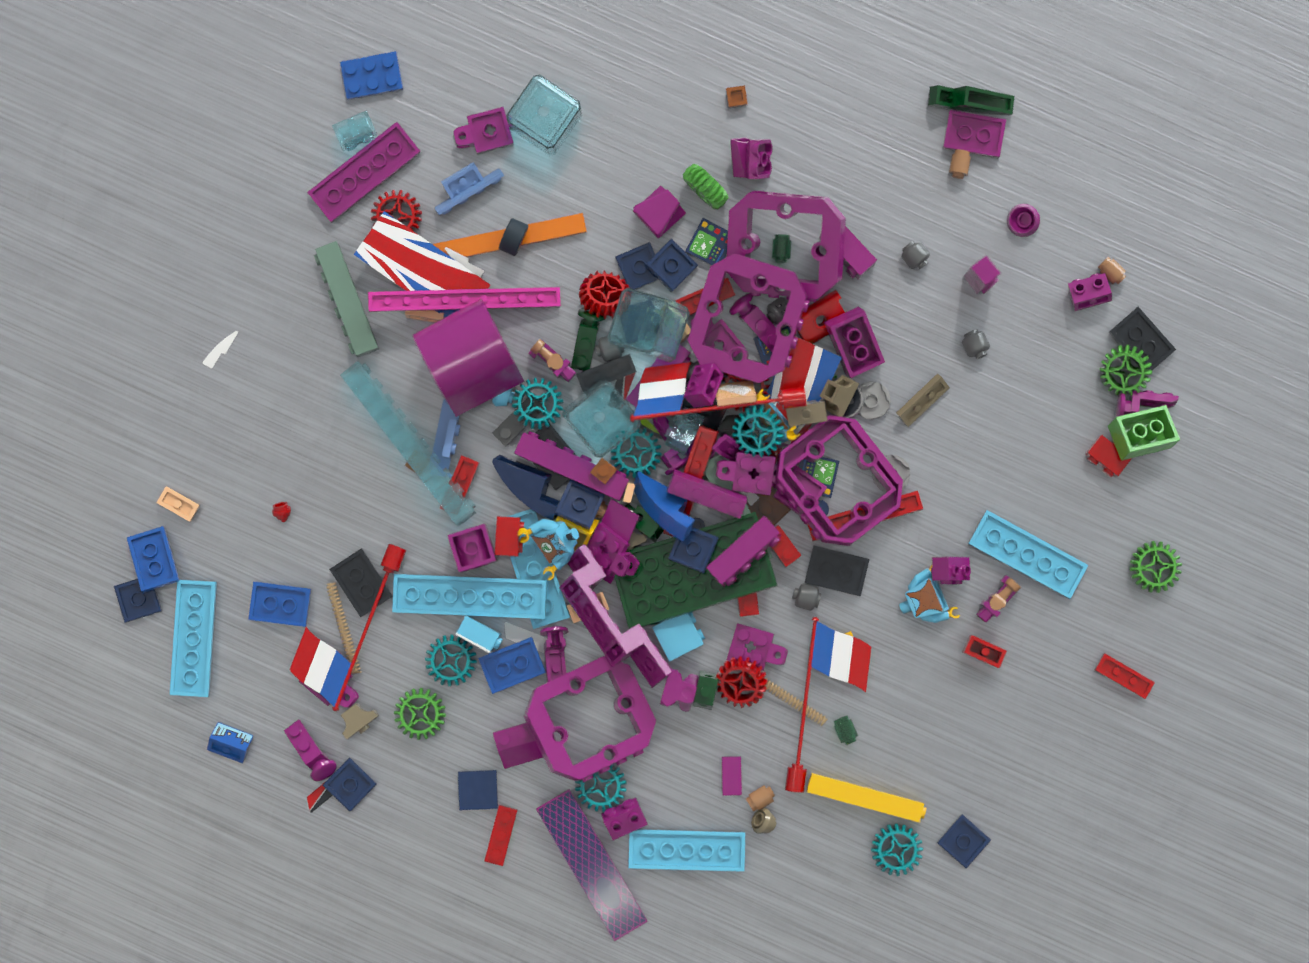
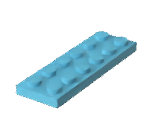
(1028, 554)
(531, 566)
(193, 638)
(687, 850)

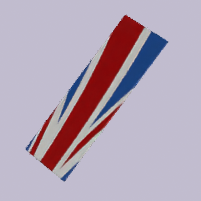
(413, 260)
(808, 369)

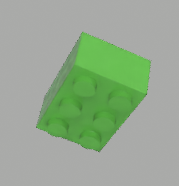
(1143, 432)

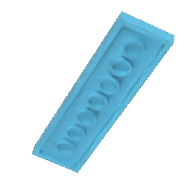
(469, 596)

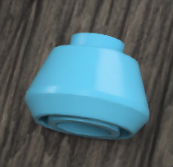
(504, 398)

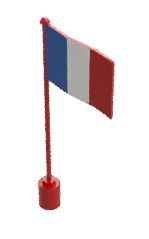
(664, 389)
(839, 658)
(325, 667)

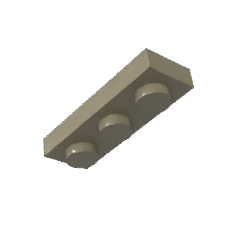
(922, 400)

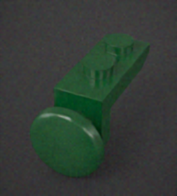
(585, 340)

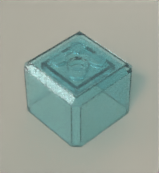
(544, 131)
(638, 319)
(601, 436)

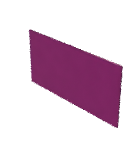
(620, 521)

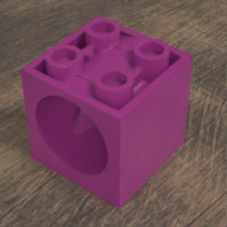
(472, 548)

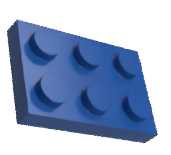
(371, 75)
(153, 559)
(279, 604)
(512, 665)

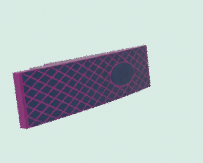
(591, 864)

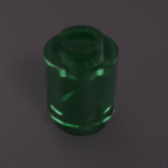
(781, 248)
(845, 730)

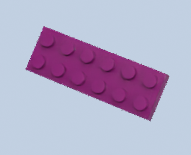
(364, 172)

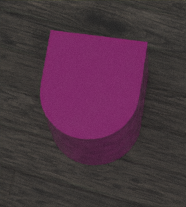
(468, 358)

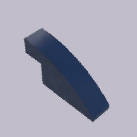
(527, 485)

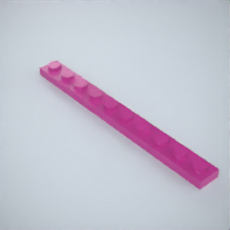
(460, 299)

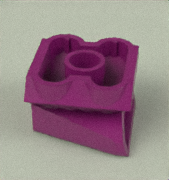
(751, 158)
(659, 211)
(679, 690)

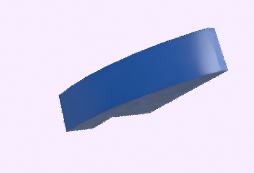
(663, 506)

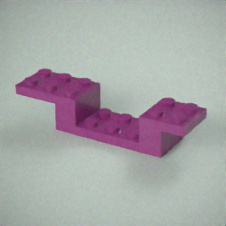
(595, 617)

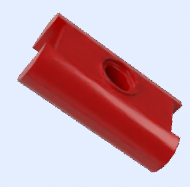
(826, 306)

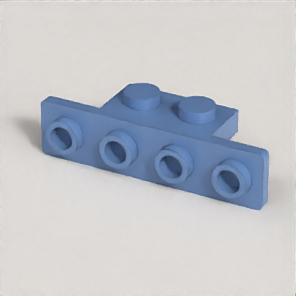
(465, 184)
(445, 436)

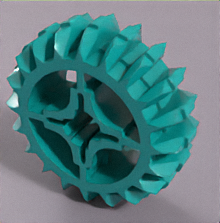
(544, 397)
(757, 423)
(652, 448)
(460, 674)
(616, 778)
(888, 852)

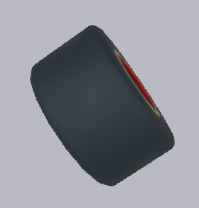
(513, 237)

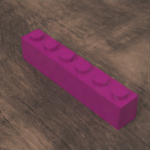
(568, 465)

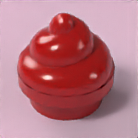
(281, 511)

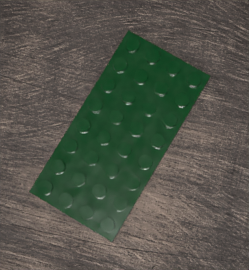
(670, 590)

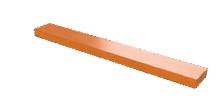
(536, 233)

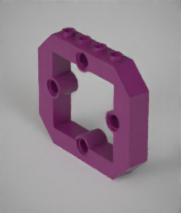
(831, 238)
(751, 269)
(863, 445)
(543, 728)

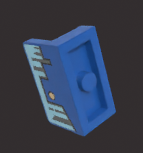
(229, 742)

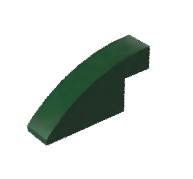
(971, 100)

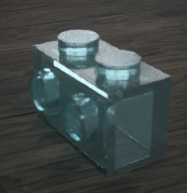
(355, 131)
(683, 432)

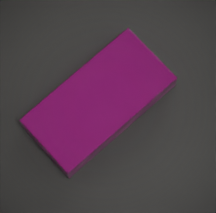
(731, 775)

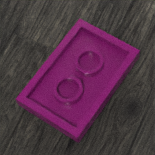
(974, 133)

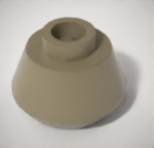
(763, 821)

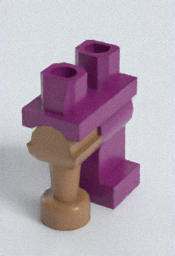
(553, 360)
(999, 599)

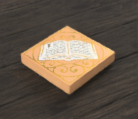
(736, 393)

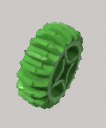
(705, 186)
(1124, 387)
(1155, 575)
(409, 726)

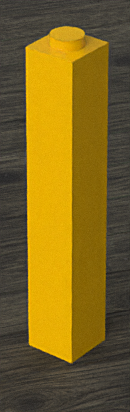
(866, 797)

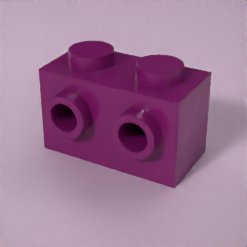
(1090, 291)
(703, 385)
(950, 569)
(624, 818)

